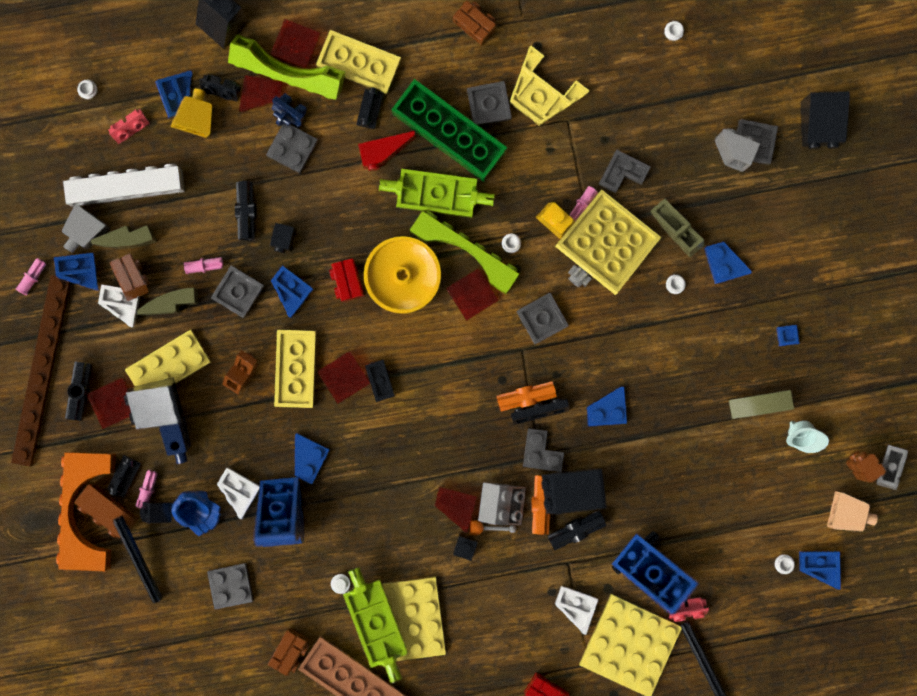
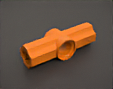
(526, 396)
(540, 520)

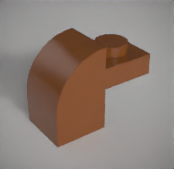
(241, 372)

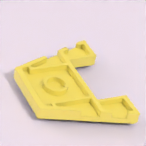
(538, 98)

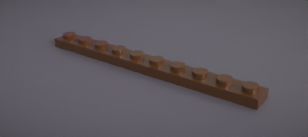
(41, 371)

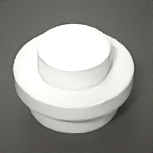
(674, 30)
(87, 89)
(511, 243)
(675, 284)
(784, 564)
(340, 583)

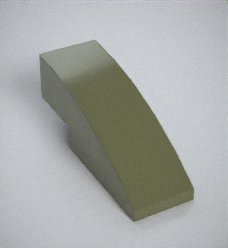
(677, 228)
(126, 238)
(170, 302)
(761, 404)

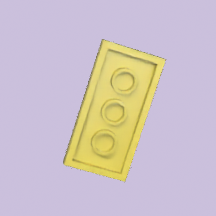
(359, 61)
(175, 359)
(295, 368)

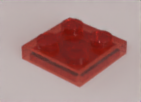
(295, 44)
(472, 294)
(343, 377)
(109, 403)

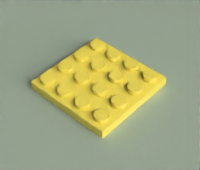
(608, 242)
(417, 616)
(630, 645)

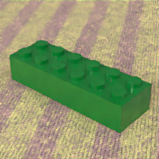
(449, 130)

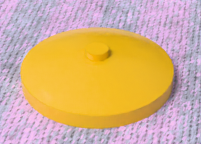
(402, 275)

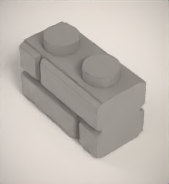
(893, 465)

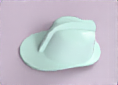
(805, 437)

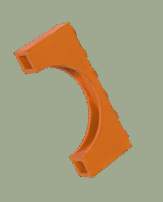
(75, 550)

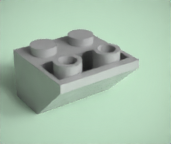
(736, 150)
(502, 504)

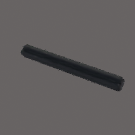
(137, 559)
(702, 659)

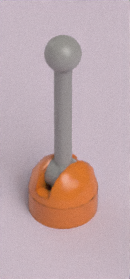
(477, 528)

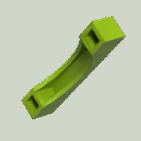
(249, 55)
(431, 230)

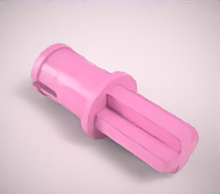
(583, 202)
(203, 265)
(31, 276)
(147, 488)

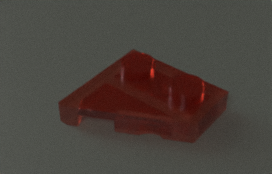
(258, 92)
(456, 506)

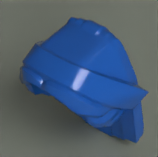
(196, 511)

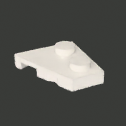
(115, 301)
(238, 491)
(576, 606)

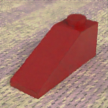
(380, 151)

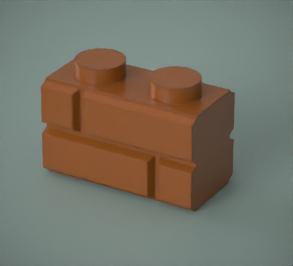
(475, 22)
(129, 277)
(865, 466)
(288, 652)

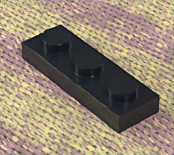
(539, 411)

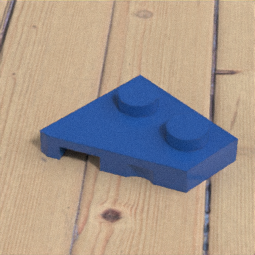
(173, 90)
(725, 263)
(77, 269)
(290, 290)
(608, 409)
(308, 458)
(821, 566)

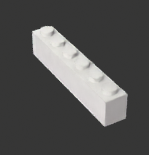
(123, 185)

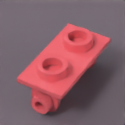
(122, 131)
(695, 609)

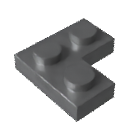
(763, 134)
(620, 167)
(537, 456)

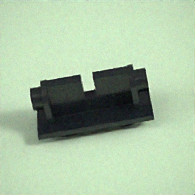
(212, 86)
(369, 108)
(123, 476)

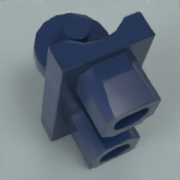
(286, 113)

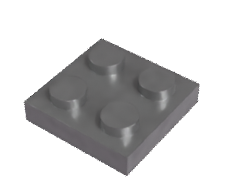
(489, 103)
(292, 147)
(237, 292)
(542, 318)
(230, 586)

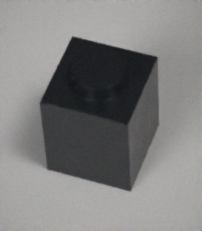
(282, 238)
(156, 512)
(465, 547)

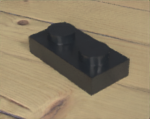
(379, 380)

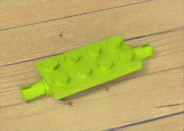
(436, 193)
(375, 624)

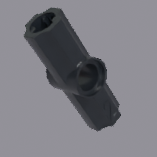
(245, 210)
(76, 404)
(576, 530)

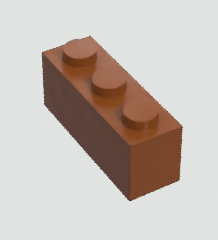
(103, 508)

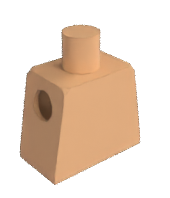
(850, 513)

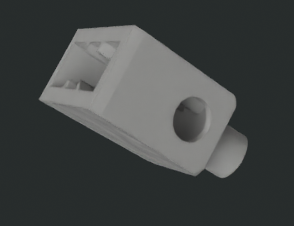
(82, 228)

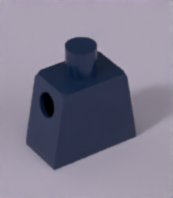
(173, 434)

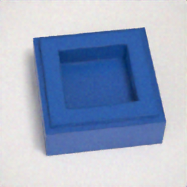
(787, 335)

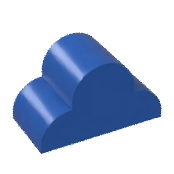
(279, 513)
(655, 574)

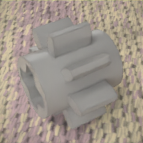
(579, 276)

